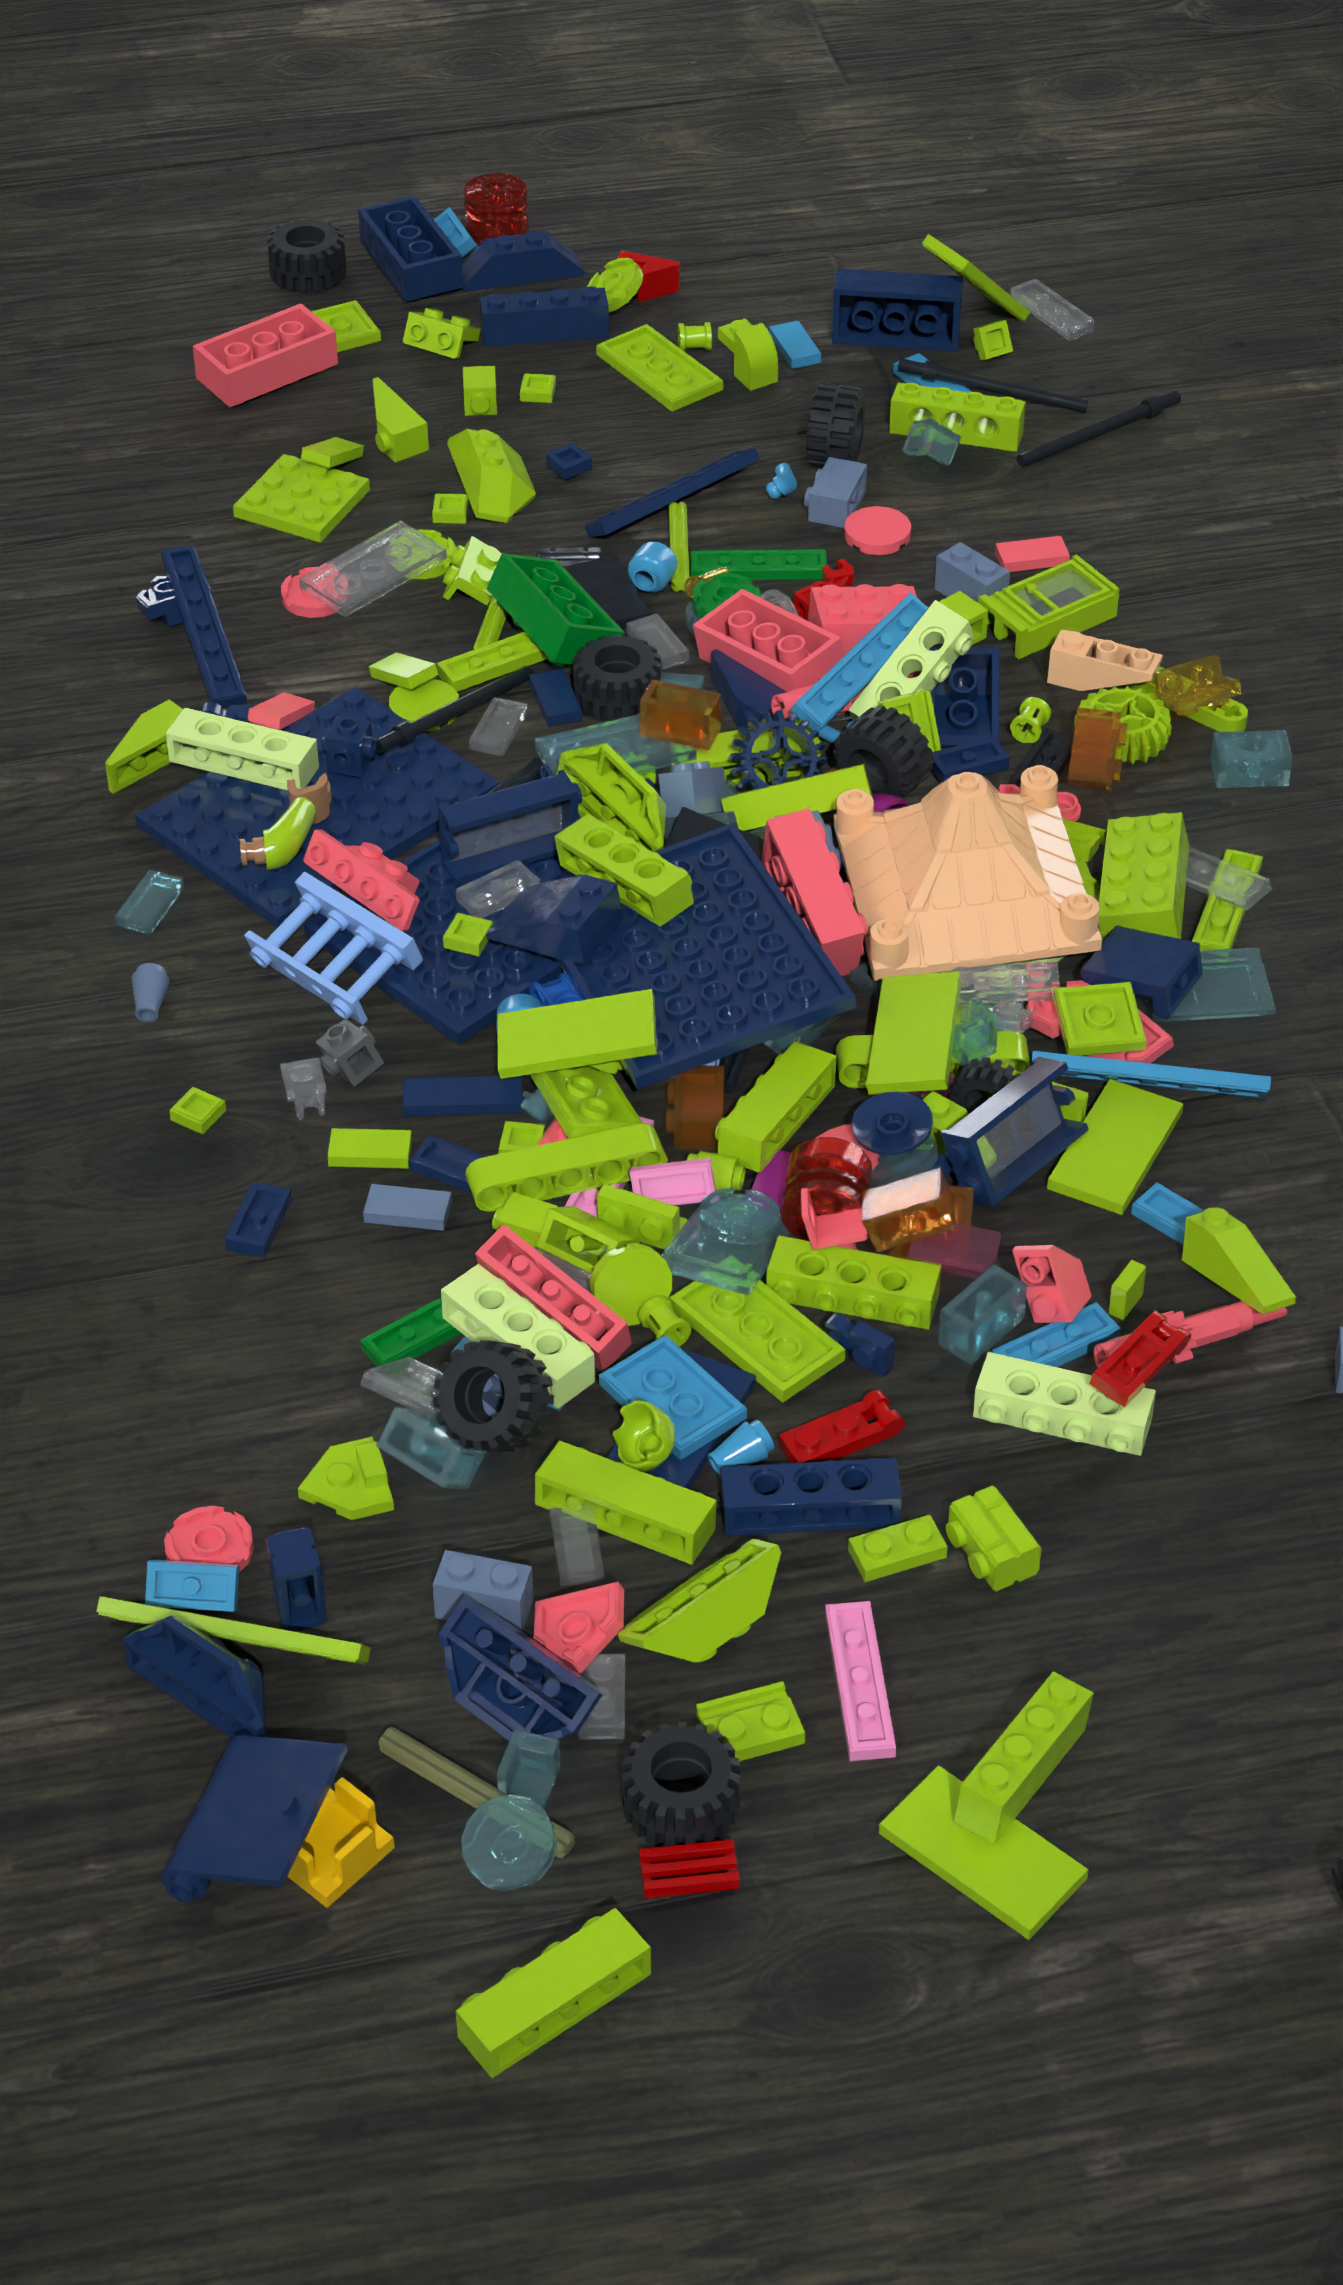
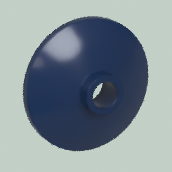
(892, 1123)

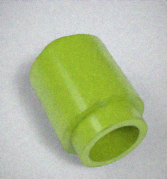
(726, 1169)

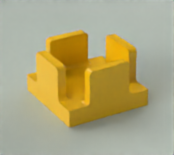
(340, 1844)

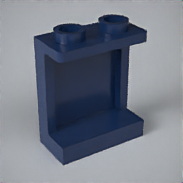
(1152, 963)

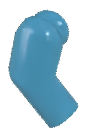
(783, 483)

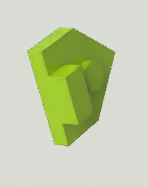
(350, 1480)

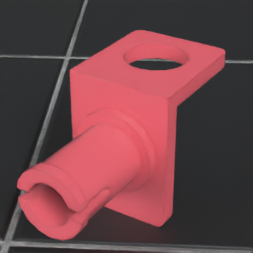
(832, 1229)

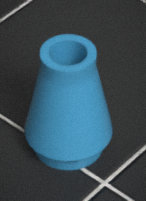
(743, 1447)

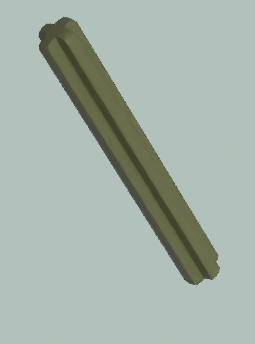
(452, 1777)

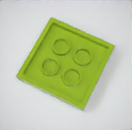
(301, 498)

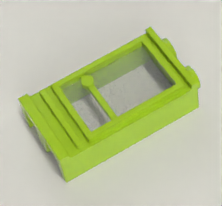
(1059, 598)

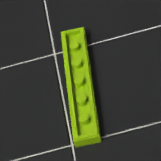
(238, 1631)

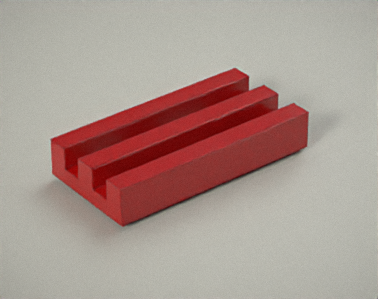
(688, 1862)

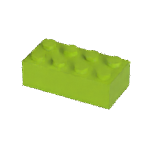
(1144, 874)

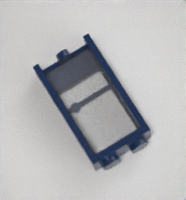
(506, 826)
(1013, 1133)

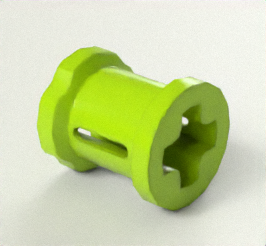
(695, 336)
(1027, 711)
(664, 1320)

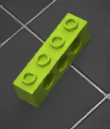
(971, 424)
(642, 877)
(855, 1282)

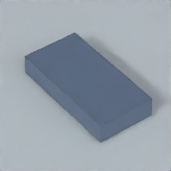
(407, 1207)

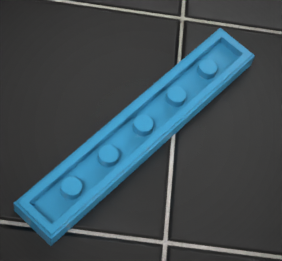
(859, 665)
(1162, 1075)

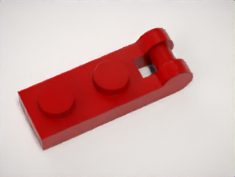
(1139, 1359)
(842, 1431)

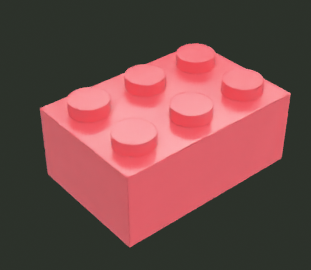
(853, 610)

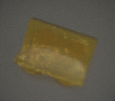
(1195, 685)

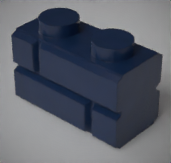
(296, 1579)

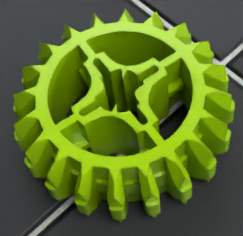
(1146, 720)

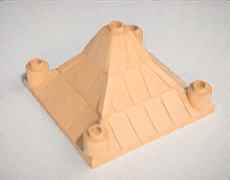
(965, 877)

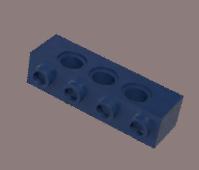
(810, 1496)

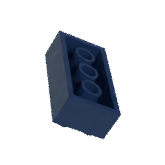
(410, 248)
(897, 309)

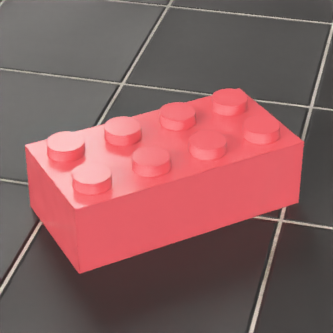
(265, 355)
(768, 641)
(811, 882)

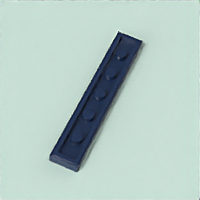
(671, 492)
(203, 626)

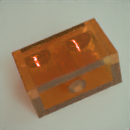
(680, 714)
(1095, 749)
(697, 1107)
(908, 1210)

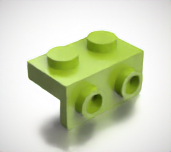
(437, 333)
(471, 570)
(641, 1216)

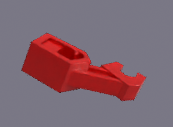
(841, 577)

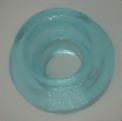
(536, 1106)

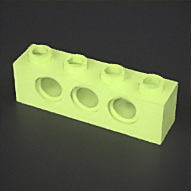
(936, 626)
(241, 749)
(491, 1311)
(1060, 1404)

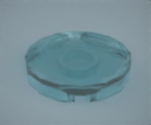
(901, 1166)
(739, 1217)
(509, 1842)

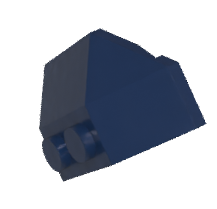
(519, 261)
(200, 1675)
(511, 1677)

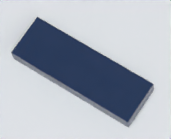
(461, 1095)

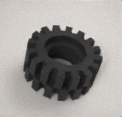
(978, 1077)

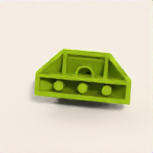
(491, 474)
(617, 793)
(709, 1606)

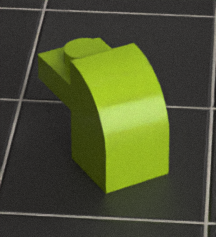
(753, 353)

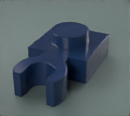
(865, 1344)

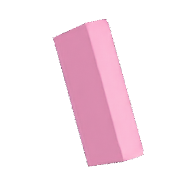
(675, 1181)

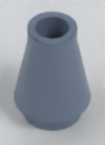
(149, 989)

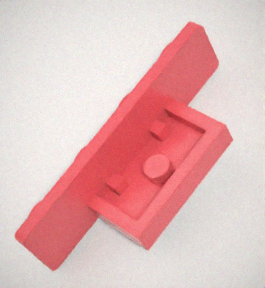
(366, 876)

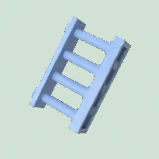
(341, 915)

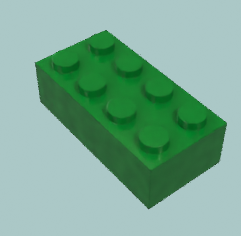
(549, 606)

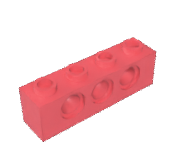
(555, 1295)

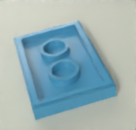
(680, 1387)

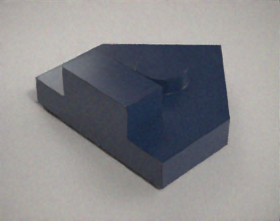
(160, 602)

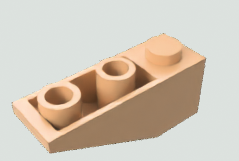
(1095, 663)

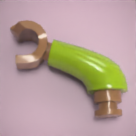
(288, 834)

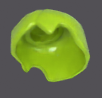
(644, 1436)

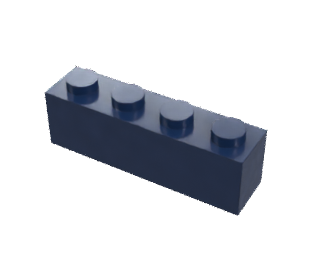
(544, 316)

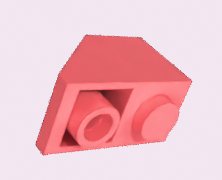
(1054, 1282)

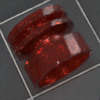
(495, 206)
(834, 1175)

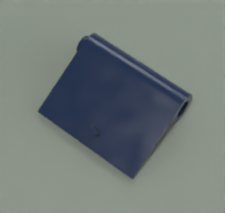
(253, 1814)

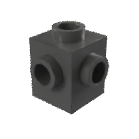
(349, 1052)

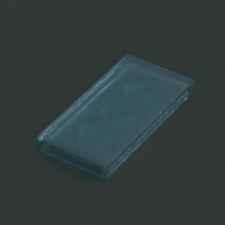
(623, 737)

